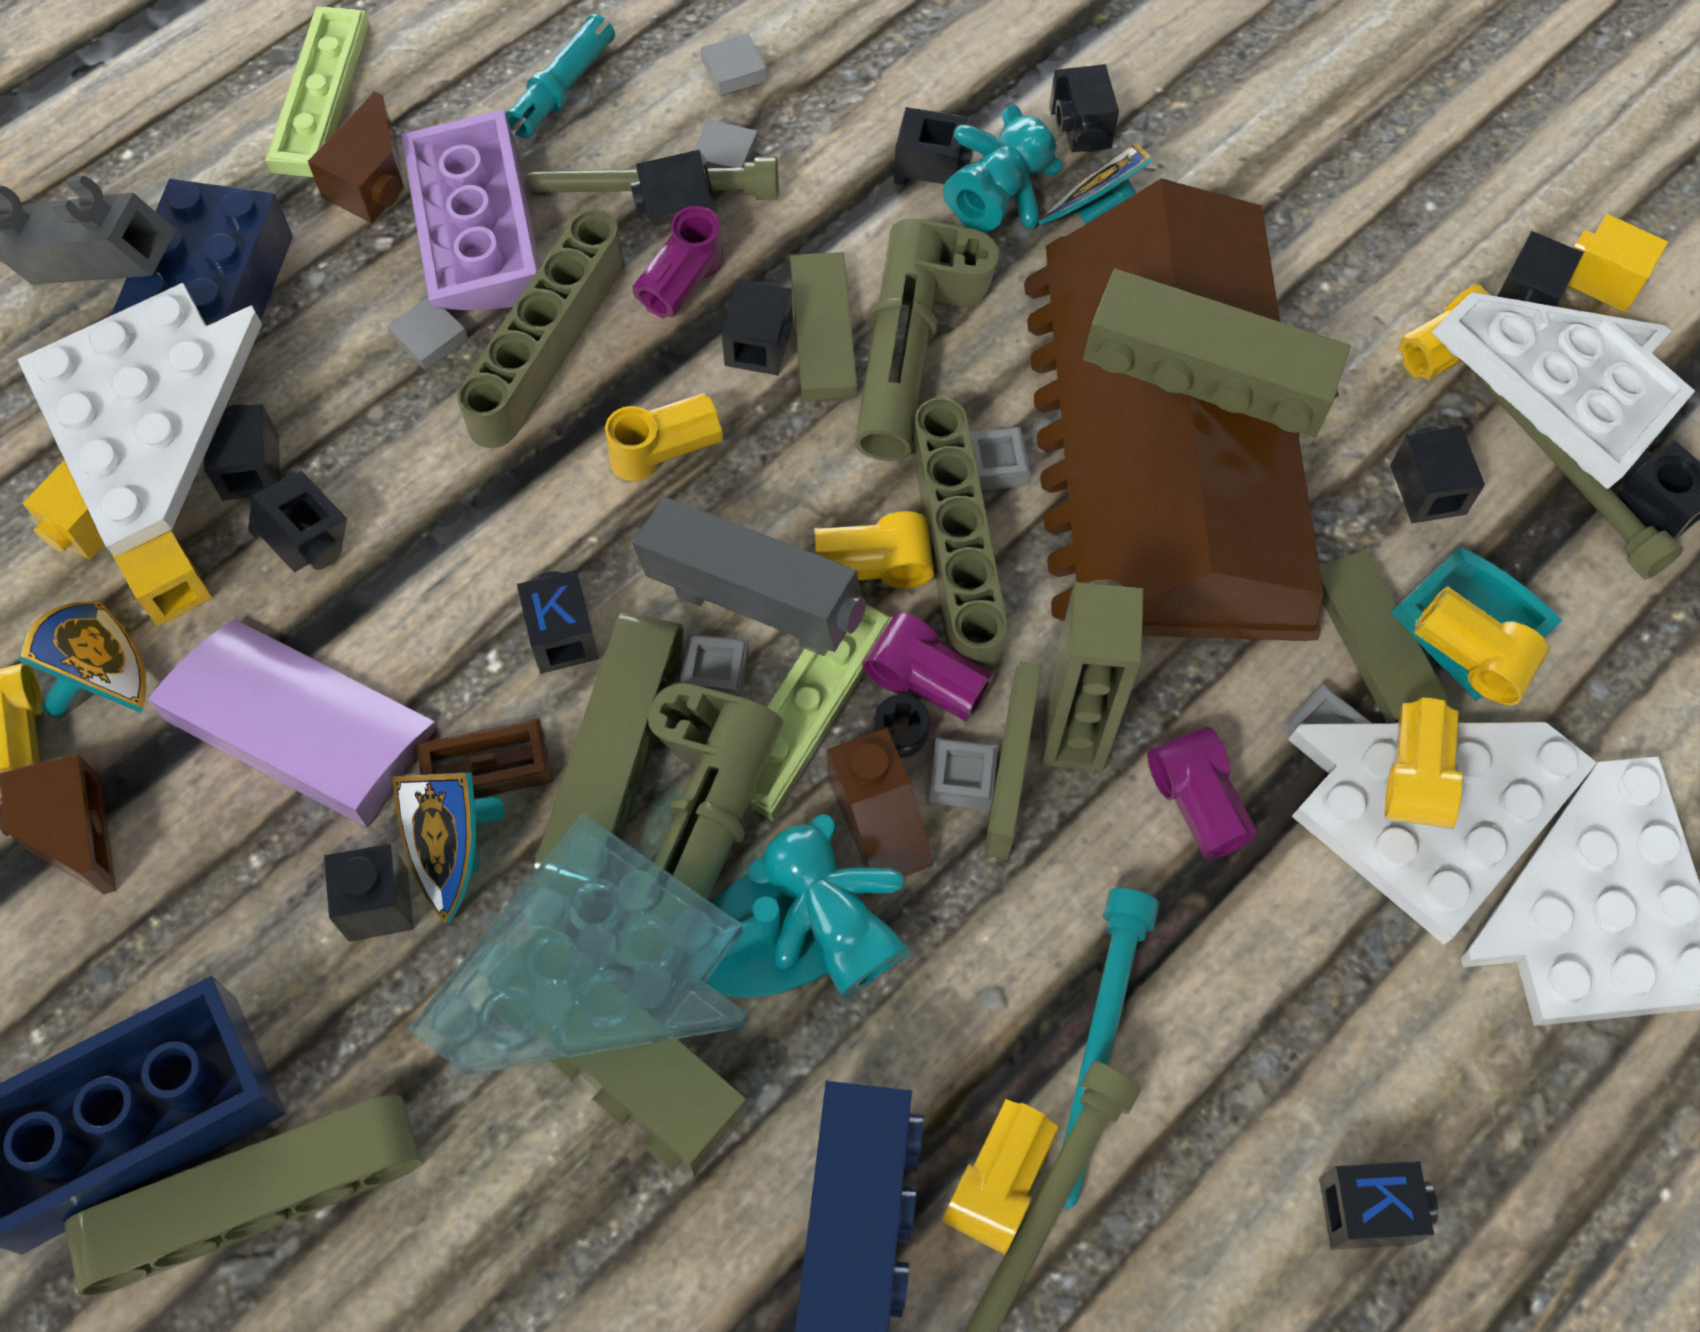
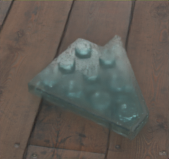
(585, 963)

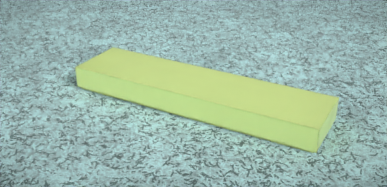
(317, 88)
(809, 706)

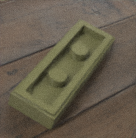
(823, 327)
(1378, 644)
(1012, 761)

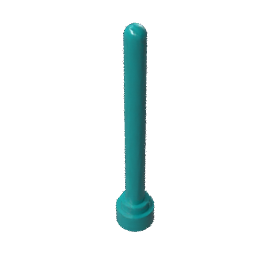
(1128, 918)

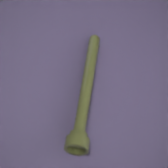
(756, 178)
(1648, 548)
(1105, 1098)

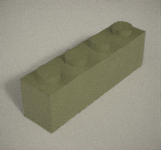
(1216, 353)
(1092, 674)
(667, 1095)

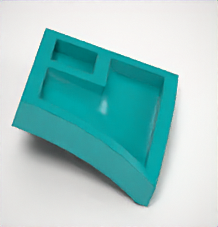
(1485, 588)

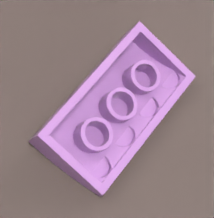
(471, 213)
(293, 719)

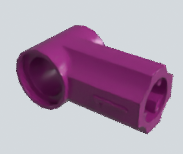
(681, 262)
(915, 660)
(1196, 776)

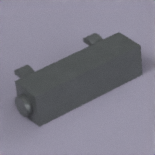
(81, 236)
(750, 575)

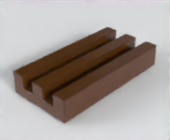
(487, 739)

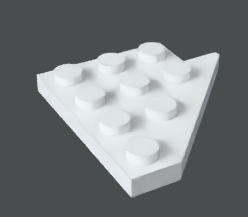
(1572, 374)
(139, 407)
(1437, 875)
(1603, 905)

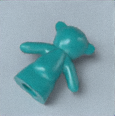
(983, 189)
(851, 938)

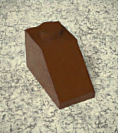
(360, 162)
(879, 803)
(60, 818)

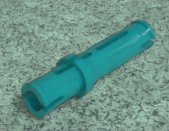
(548, 88)

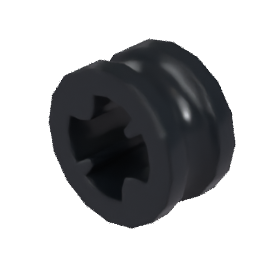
(904, 706)

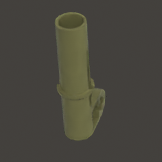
(918, 280)
(723, 780)

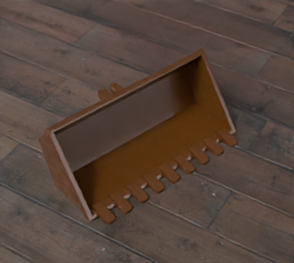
(1160, 483)

